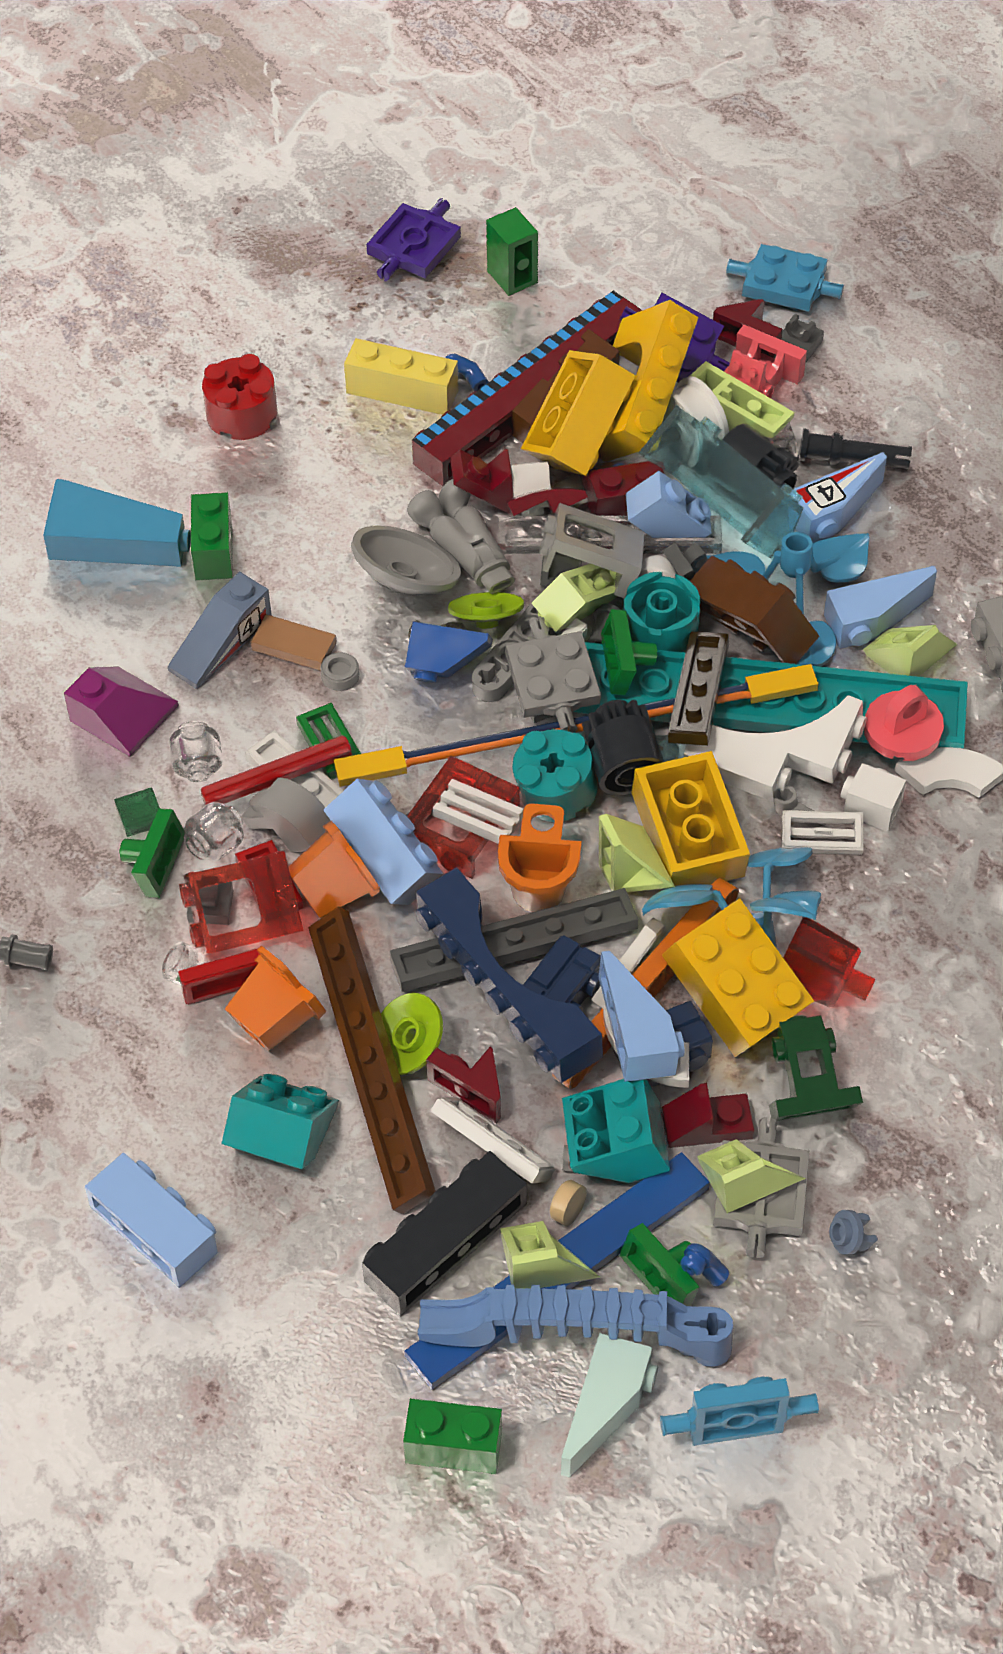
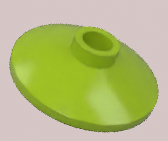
(486, 608)
(413, 1030)

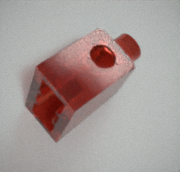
(826, 964)

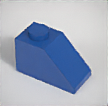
(442, 650)

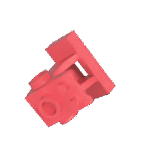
(761, 370)

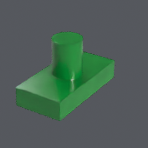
(622, 653)
(156, 853)
(657, 1266)

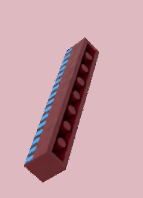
(486, 414)

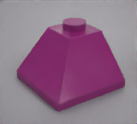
(117, 707)

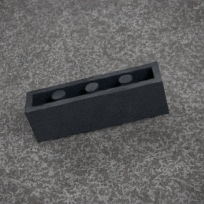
(444, 1232)

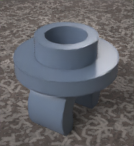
(848, 1232)

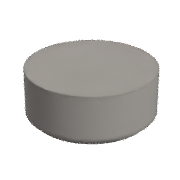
(339, 671)

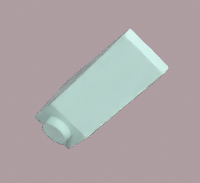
(609, 1396)

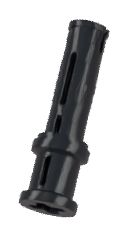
(835, 448)

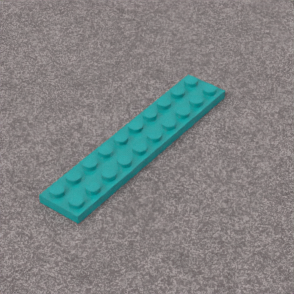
(786, 713)

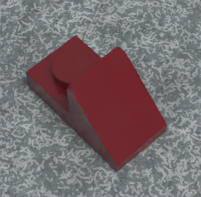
(740, 314)
(486, 481)
(474, 1086)
(705, 1119)

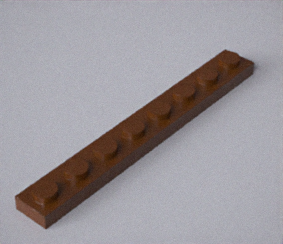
(371, 1061)

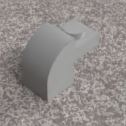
(290, 812)

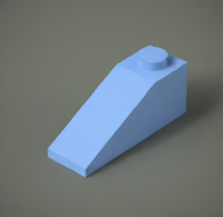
(870, 608)
(638, 1024)

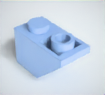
(667, 509)

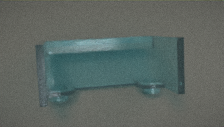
(725, 480)

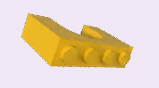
(657, 344)

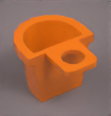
(538, 861)
(331, 873)
(272, 1002)

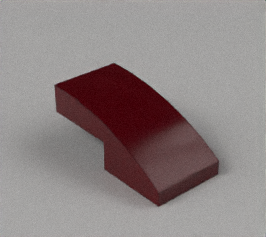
(553, 496)

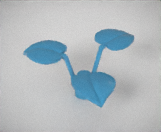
(836, 558)
(793, 902)

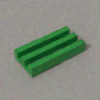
(335, 720)

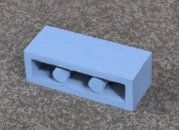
(384, 840)
(152, 1218)

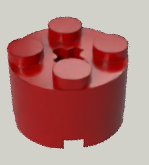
(239, 397)

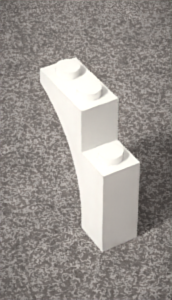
(765, 760)

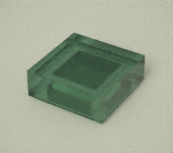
(137, 811)

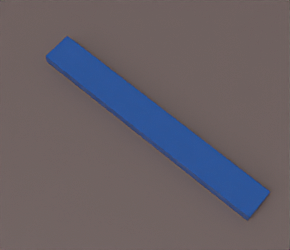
(593, 1242)

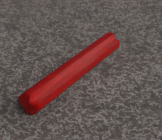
(285, 767)

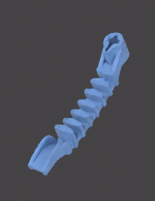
(472, 1321)

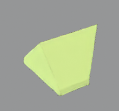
(909, 649)
(629, 857)
(742, 1175)
(539, 1258)

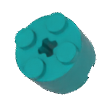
(662, 610)
(555, 770)

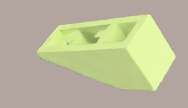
(743, 403)
(575, 595)

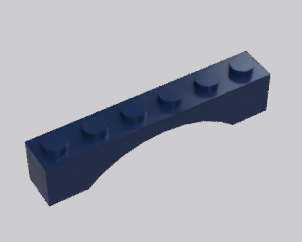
(555, 1030)

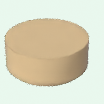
(567, 1202)

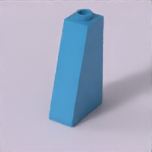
(112, 528)

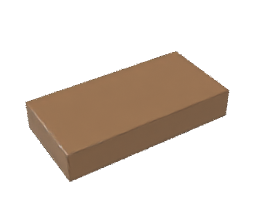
(293, 642)

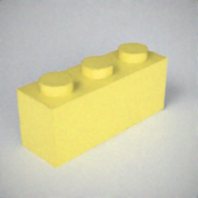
(401, 376)

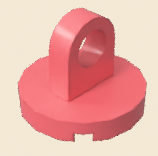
(904, 724)

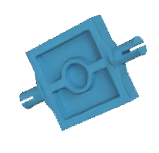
(785, 277)
(739, 1411)

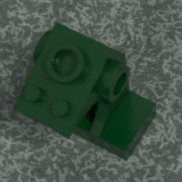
(814, 1093)

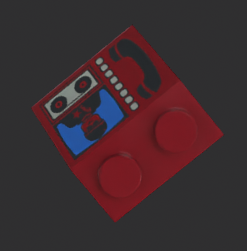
(610, 481)

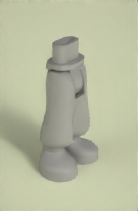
(462, 535)

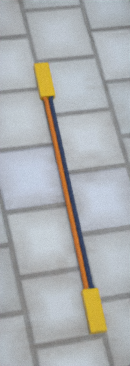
(392, 760)

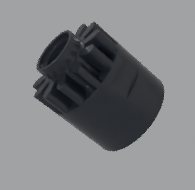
(767, 457)
(619, 743)

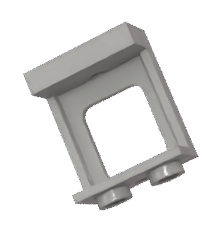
(623, 558)

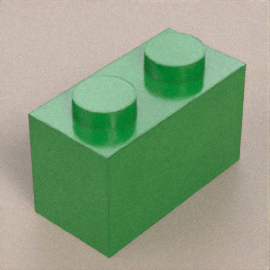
(512, 251)
(211, 536)
(452, 1436)

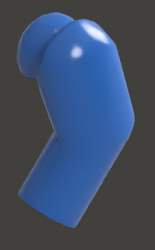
(470, 371)
(700, 1260)

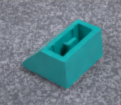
(279, 1120)
(616, 1131)

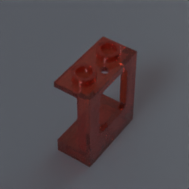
(450, 852)
(273, 895)

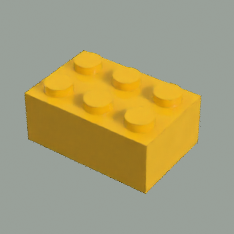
(578, 412)
(691, 820)
(737, 977)

